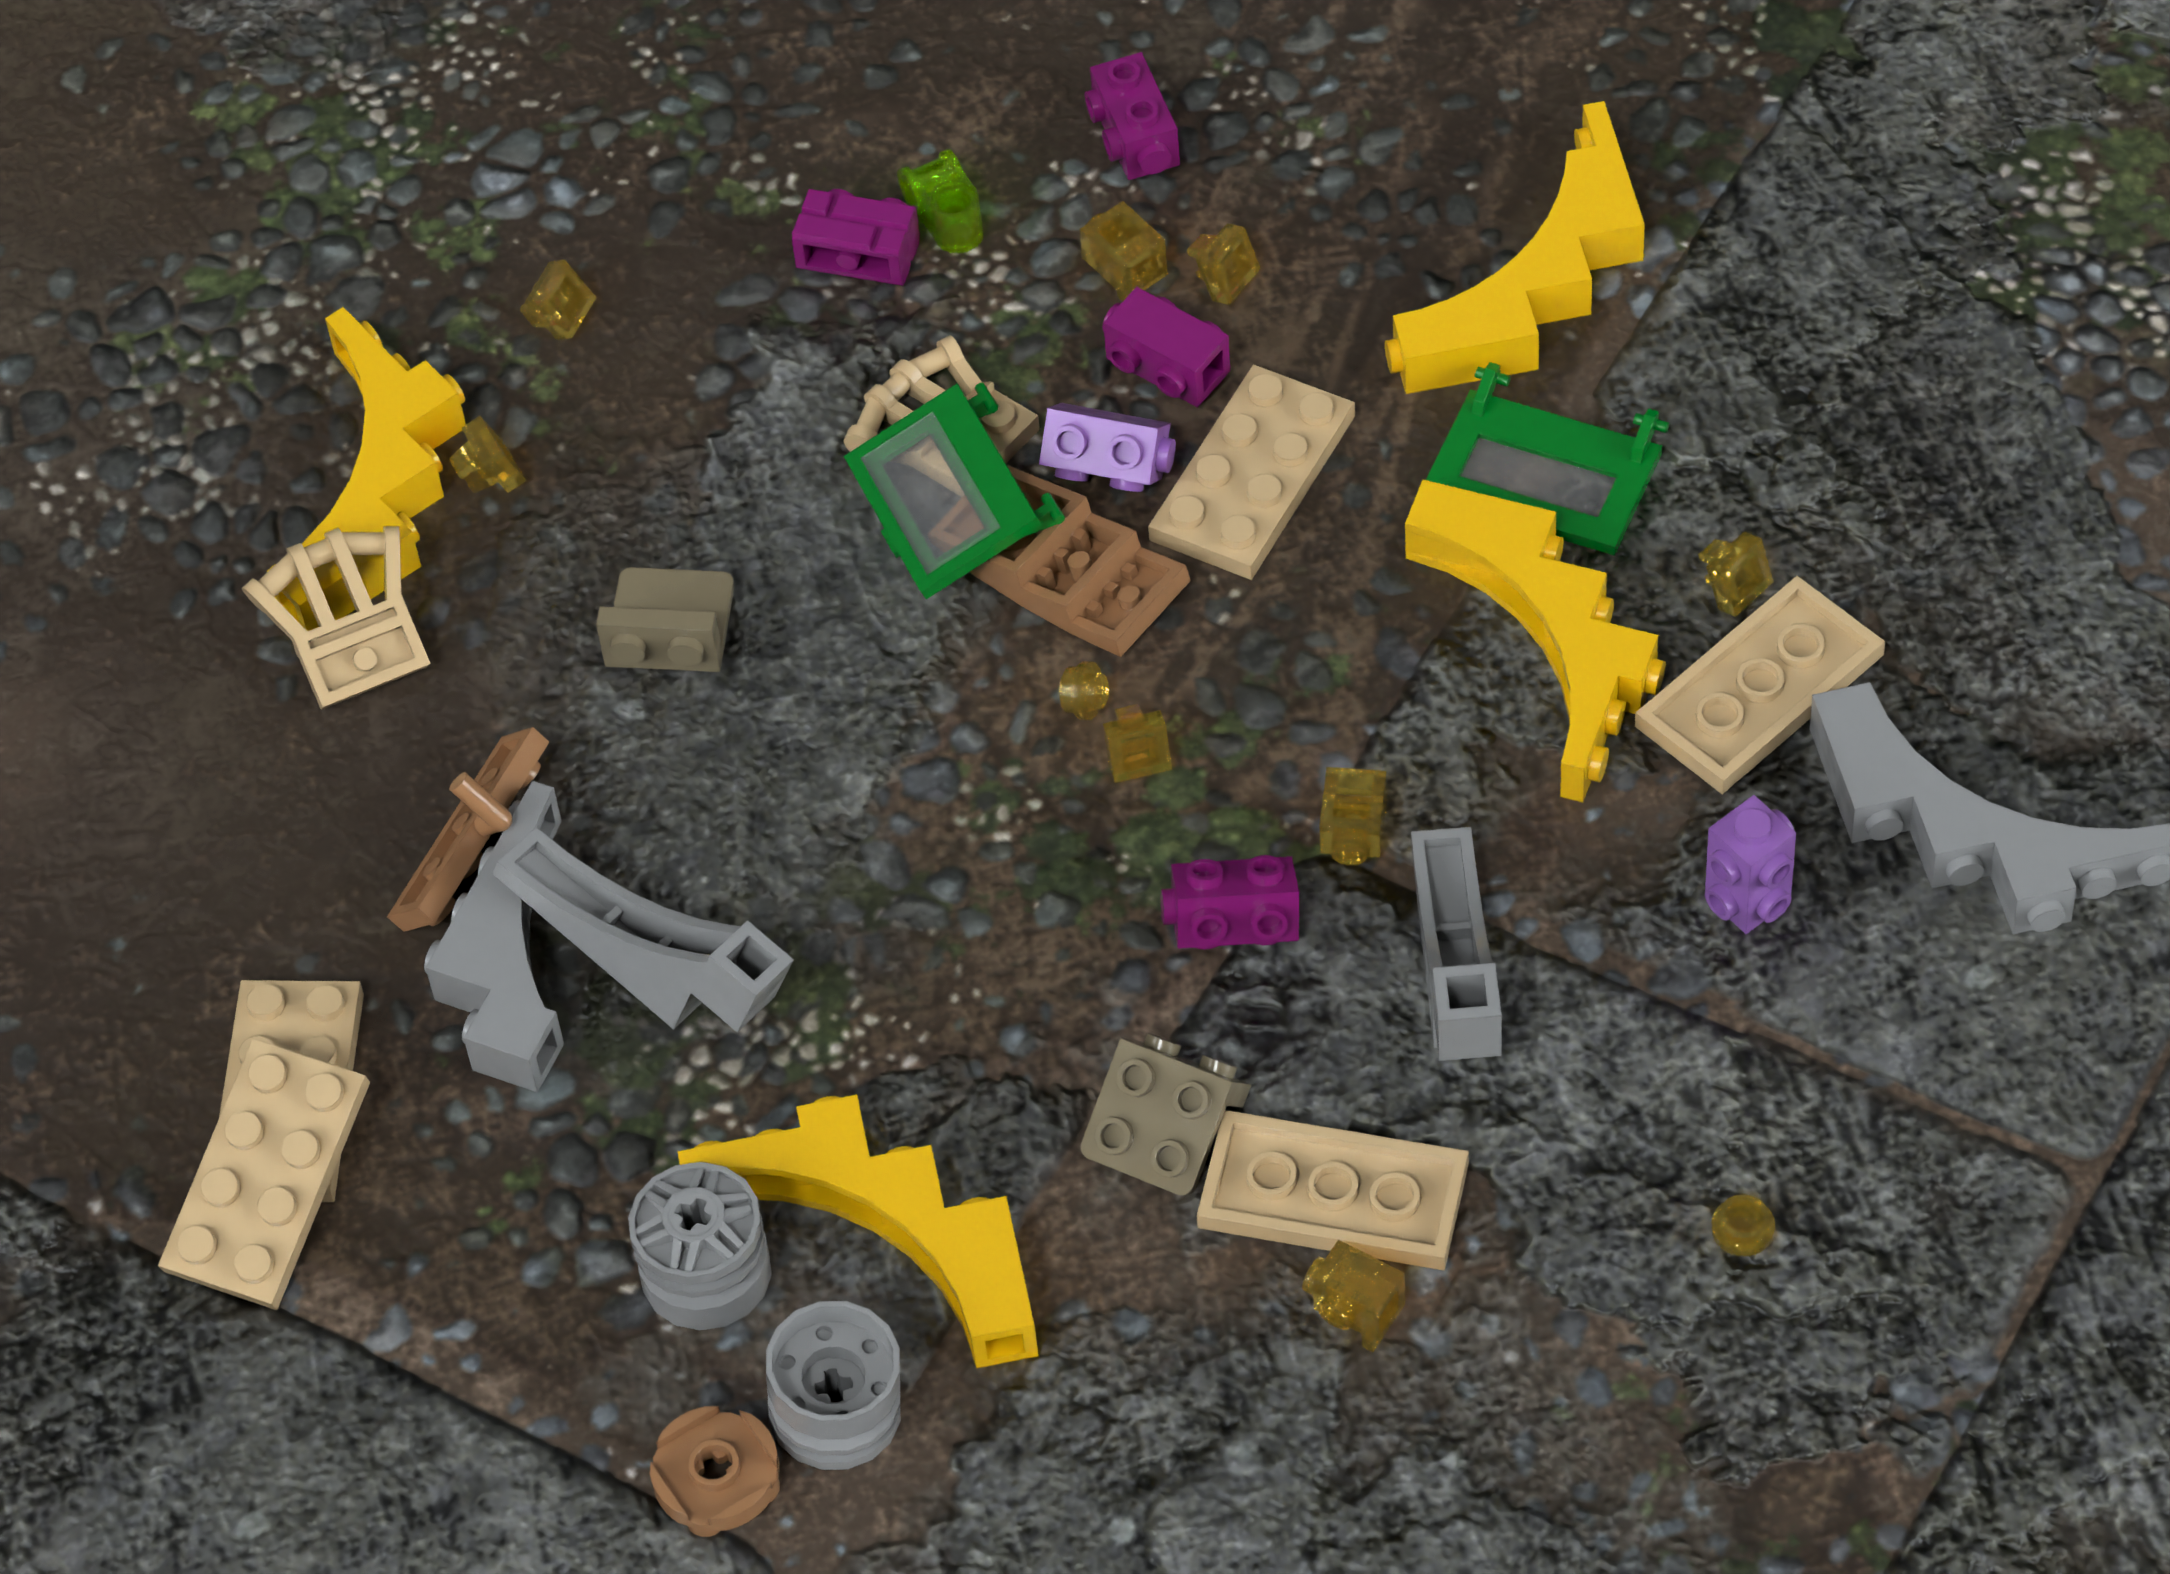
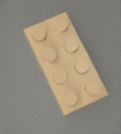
(1251, 472)
(1758, 684)
(302, 1017)
(264, 1174)
(1333, 1185)

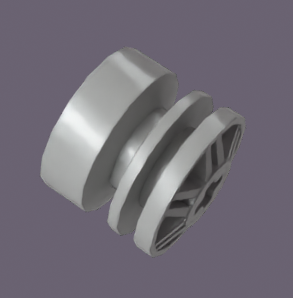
(700, 1245)
(829, 1354)

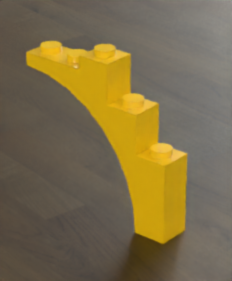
(396, 466)
(1516, 561)
(898, 1196)

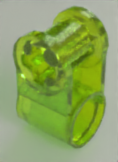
(944, 202)

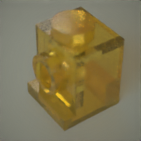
(1124, 249)
(1353, 825)
(1356, 1292)

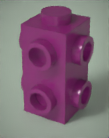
(1133, 115)
(1166, 346)
(1232, 902)

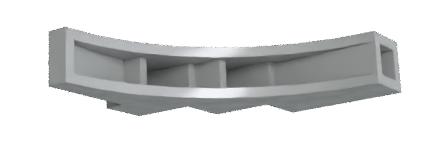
(1963, 837)

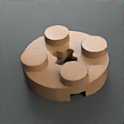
(715, 1503)

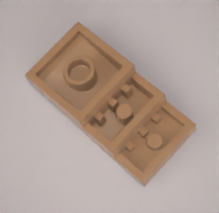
(1084, 572)

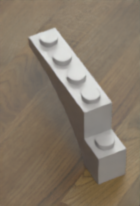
(1455, 946)
(652, 951)
(487, 963)

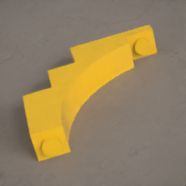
(1548, 281)

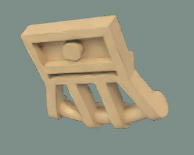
(1007, 427)
(356, 650)

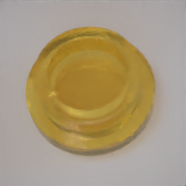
(1083, 690)
(1743, 1225)

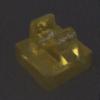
(1225, 262)
(558, 300)
(485, 459)
(1736, 571)
(1136, 744)

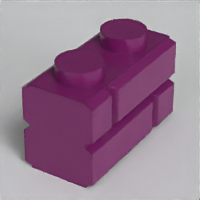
(856, 236)

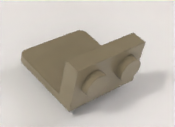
(667, 620)
(1160, 1113)

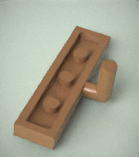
(478, 816)

